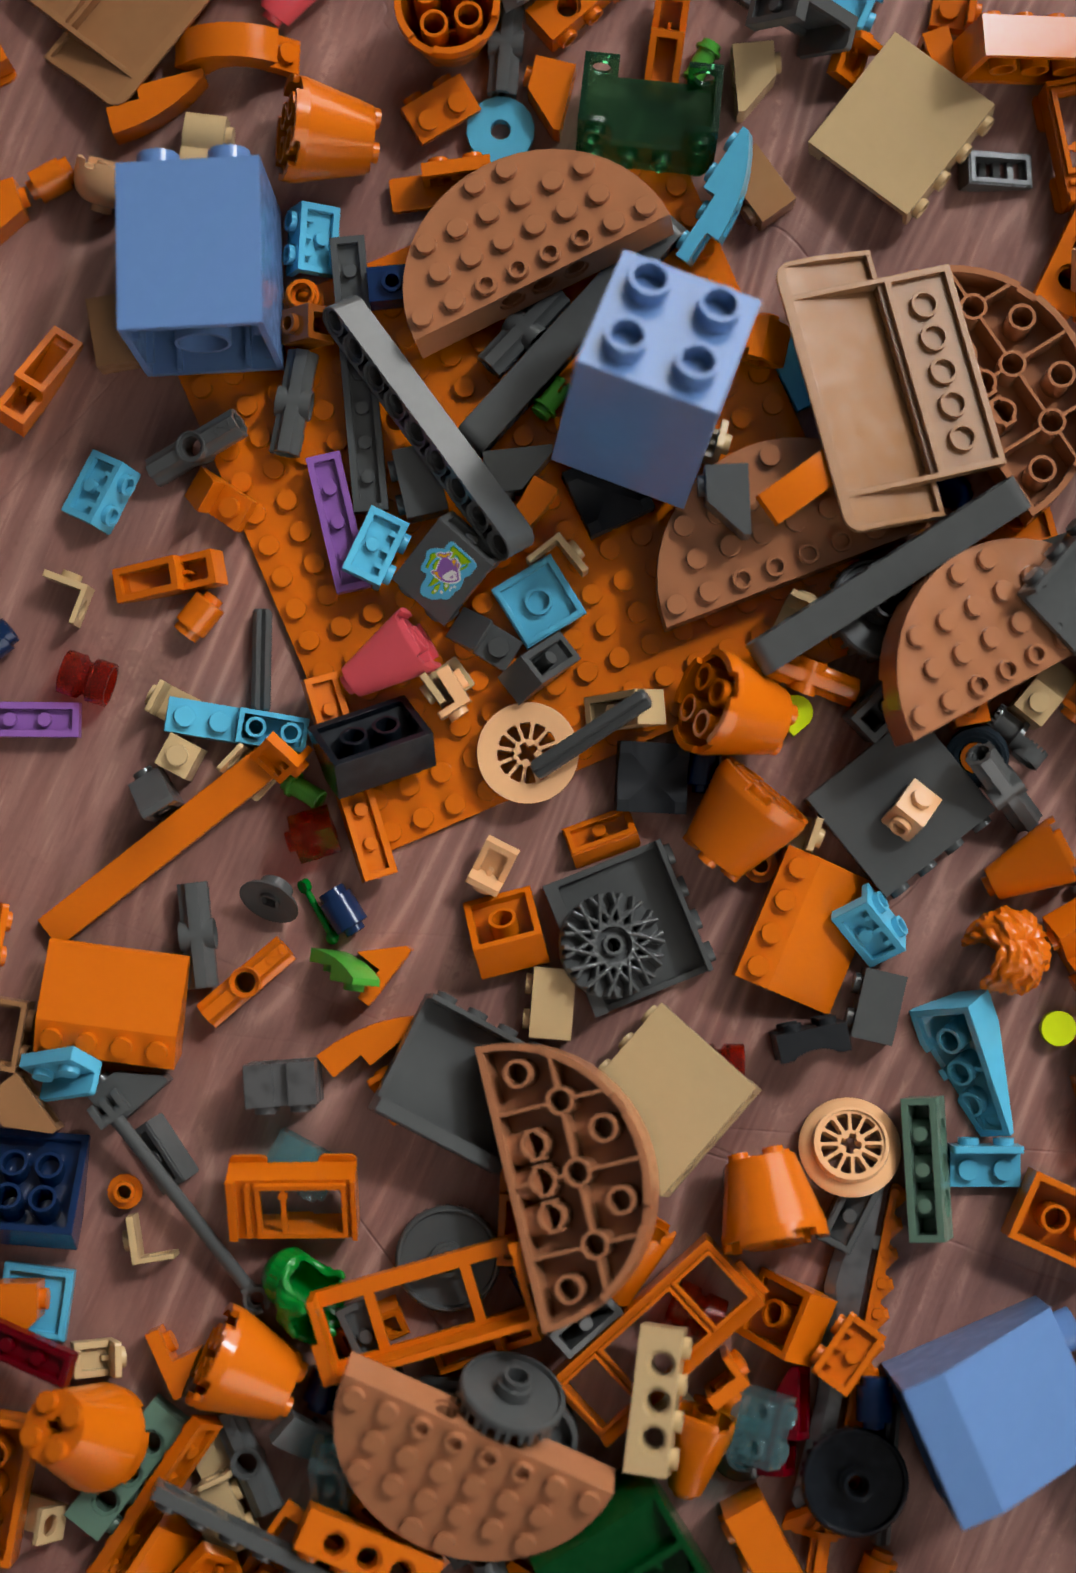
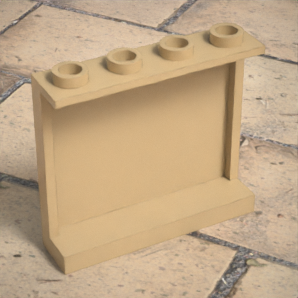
(903, 127)
(680, 1091)

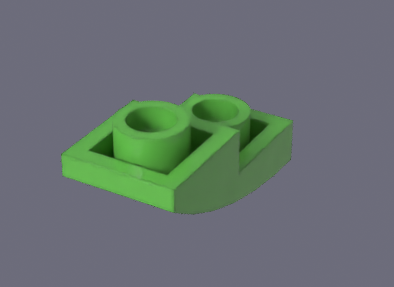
(345, 969)

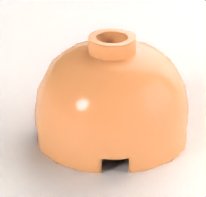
(96, 182)

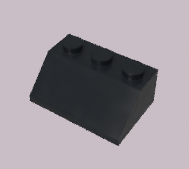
(372, 746)

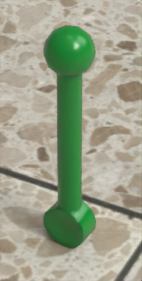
(305, 887)

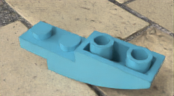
(728, 186)
(233, 723)

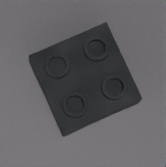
(604, 504)
(651, 777)
(794, 1040)

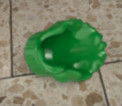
(287, 1283)

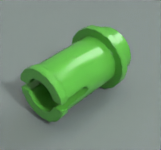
(706, 52)
(550, 400)
(304, 791)

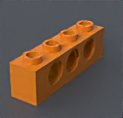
(558, 30)
(1060, 265)
(321, 1521)

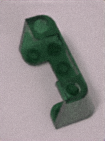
(650, 121)

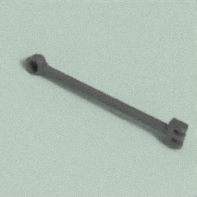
(115, 1116)

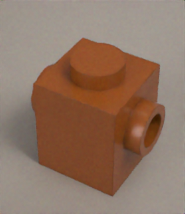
(304, 327)

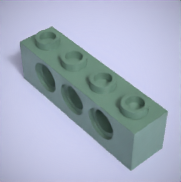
(926, 1169)
(91, 1511)

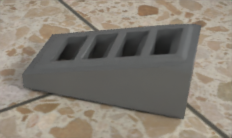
(973, 172)

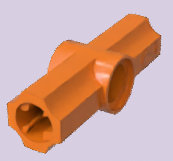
(815, 677)
(230, 997)

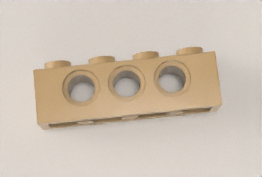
(640, 1455)

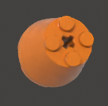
(427, 29)
(324, 133)
(731, 708)
(741, 821)
(768, 1203)
(246, 1369)
(87, 1435)

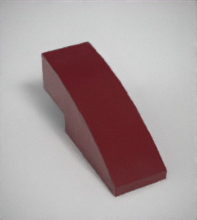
(795, 1384)

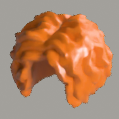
(1019, 949)

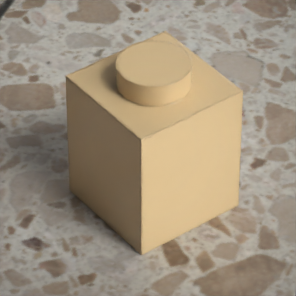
(180, 757)

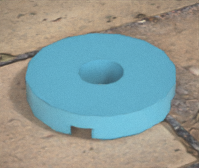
(506, 112)

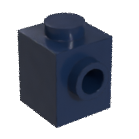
(385, 287)

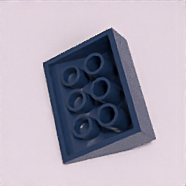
(42, 1188)

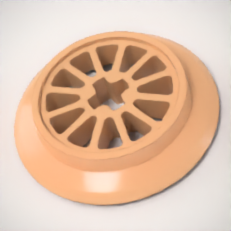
(488, 746)
(831, 1178)

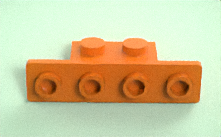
(437, 177)

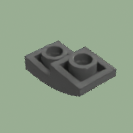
(297, 1433)

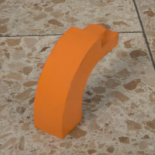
(237, 45)

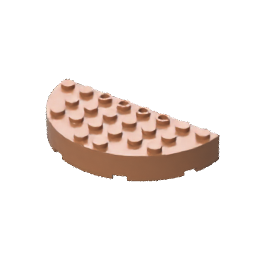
(521, 236)
(1029, 378)
(711, 569)
(963, 638)
(574, 1175)
(447, 1483)

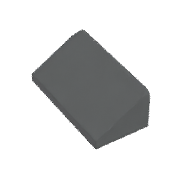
(167, 1149)
(847, 1219)

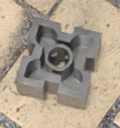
(283, 1083)

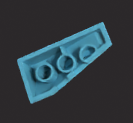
(967, 1045)

